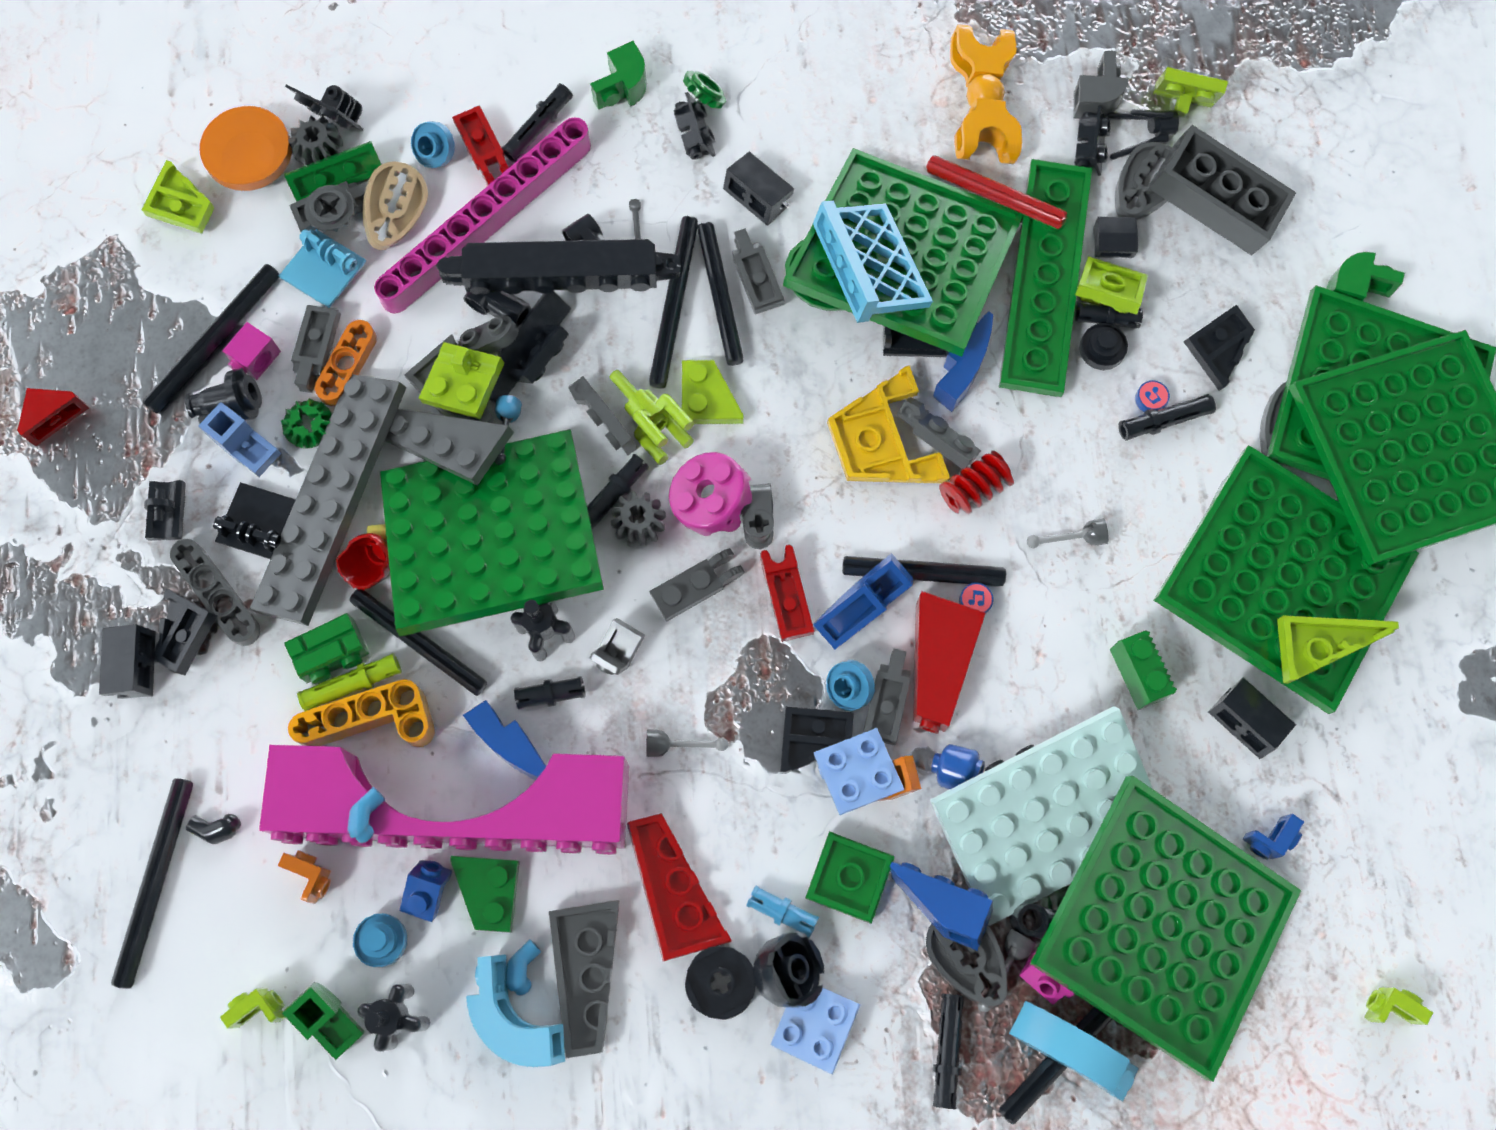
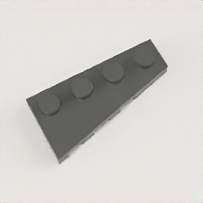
(450, 442)
(583, 966)

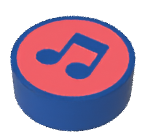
(1152, 396)
(977, 597)

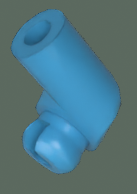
(360, 813)
(517, 968)

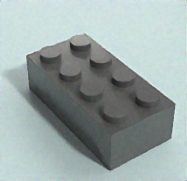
(1222, 190)

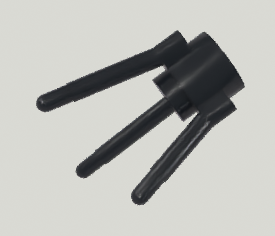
(1159, 123)

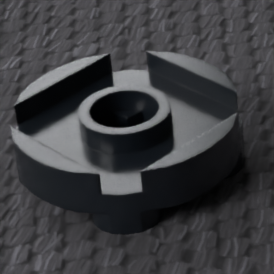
(701, 975)

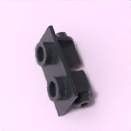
(691, 116)
(1092, 129)

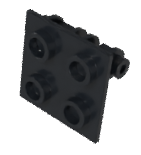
(334, 104)
(254, 520)

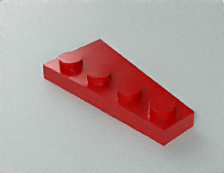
(676, 902)

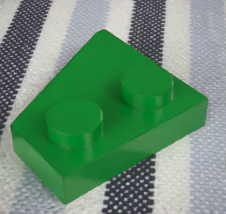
(488, 891)

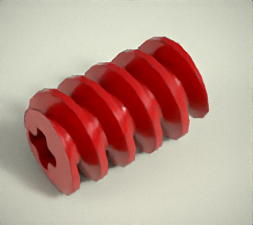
(976, 482)

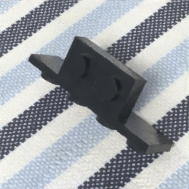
(537, 342)

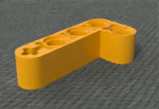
(358, 718)

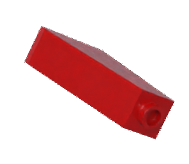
(942, 654)

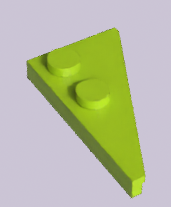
(1318, 641)

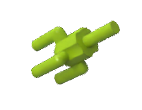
(652, 416)

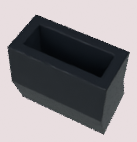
(1115, 237)

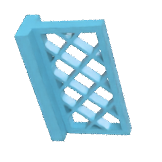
(849, 262)

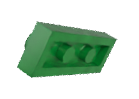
(349, 166)

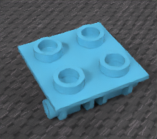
(322, 267)

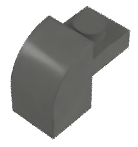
(1103, 90)

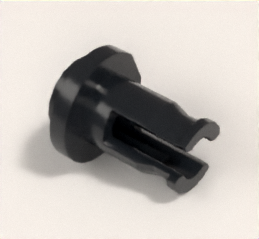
(237, 392)

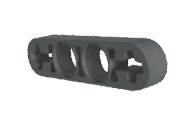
(219, 588)

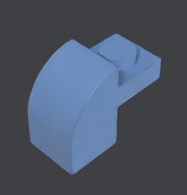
(239, 439)

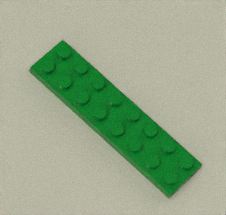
(1046, 283)

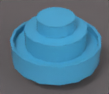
(432, 144)
(850, 685)
(380, 940)

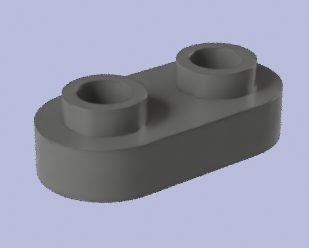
(491, 335)

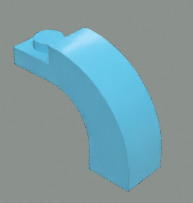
(501, 1026)
(1075, 1050)

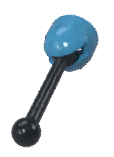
(507, 410)

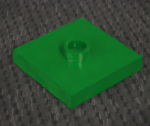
(850, 877)

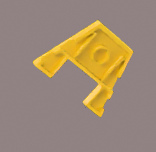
(870, 440)

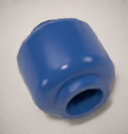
(956, 766)

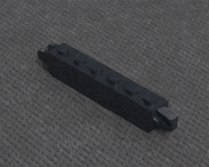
(559, 266)

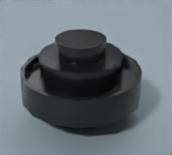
(1103, 346)

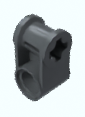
(759, 514)

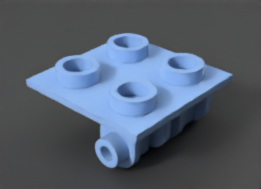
(858, 771)
(817, 1030)

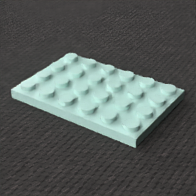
(1035, 815)

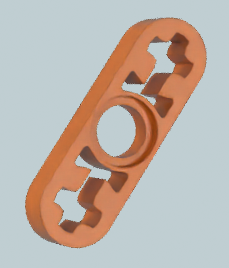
(341, 350)

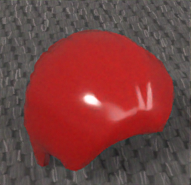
(364, 561)

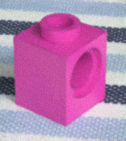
(251, 351)

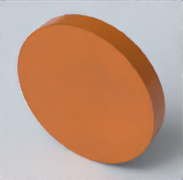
(245, 148)

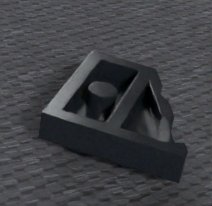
(1221, 345)
(182, 632)
(809, 732)

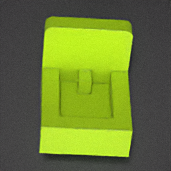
(1402, 1003)
(248, 1005)

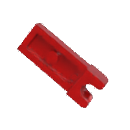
(787, 595)

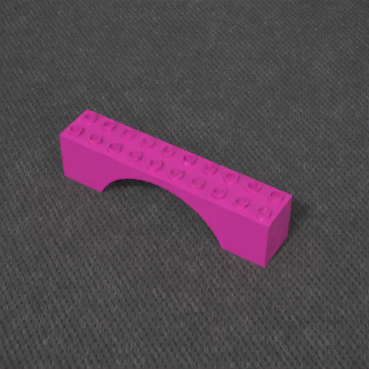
(569, 806)

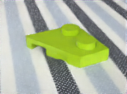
(177, 201)
(707, 395)

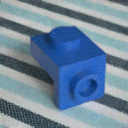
(1282, 838)
(424, 889)

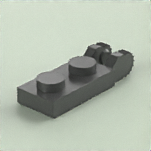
(694, 585)

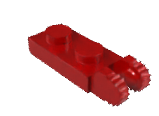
(480, 141)

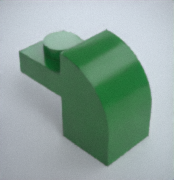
(626, 77)
(1360, 275)
(320, 1015)

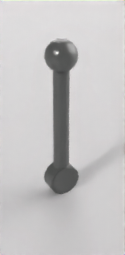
(635, 206)

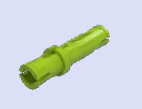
(362, 677)

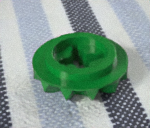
(704, 89)
(299, 435)

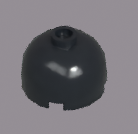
(789, 971)

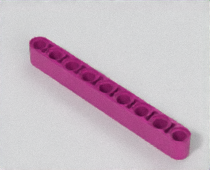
(490, 201)

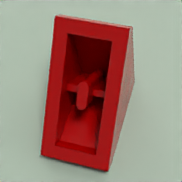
(47, 412)

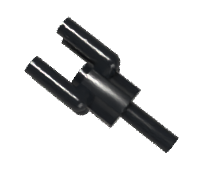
(541, 624)
(391, 1017)

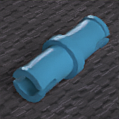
(782, 911)

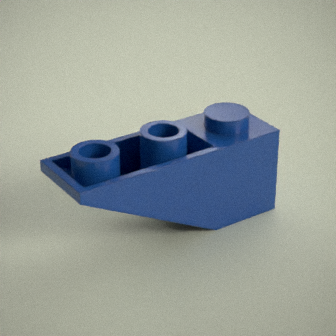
(952, 910)

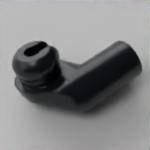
(216, 831)

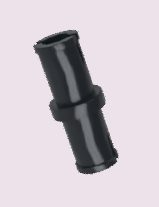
(1106, 314)
(549, 692)

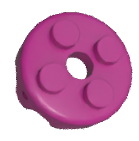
(721, 508)

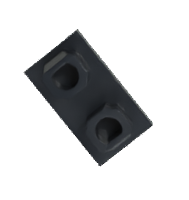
(165, 510)

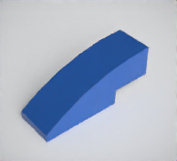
(964, 369)
(864, 601)
(506, 741)

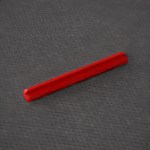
(997, 192)

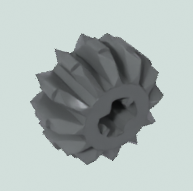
(315, 140)
(642, 507)

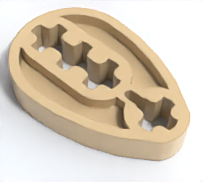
(409, 205)

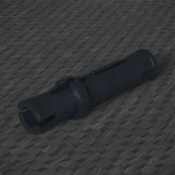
(545, 113)
(1155, 420)
(619, 485)
(948, 1058)

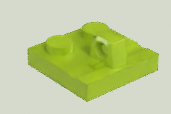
(1189, 89)
(1111, 286)
(461, 380)

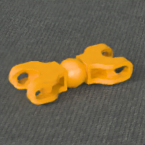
(988, 116)

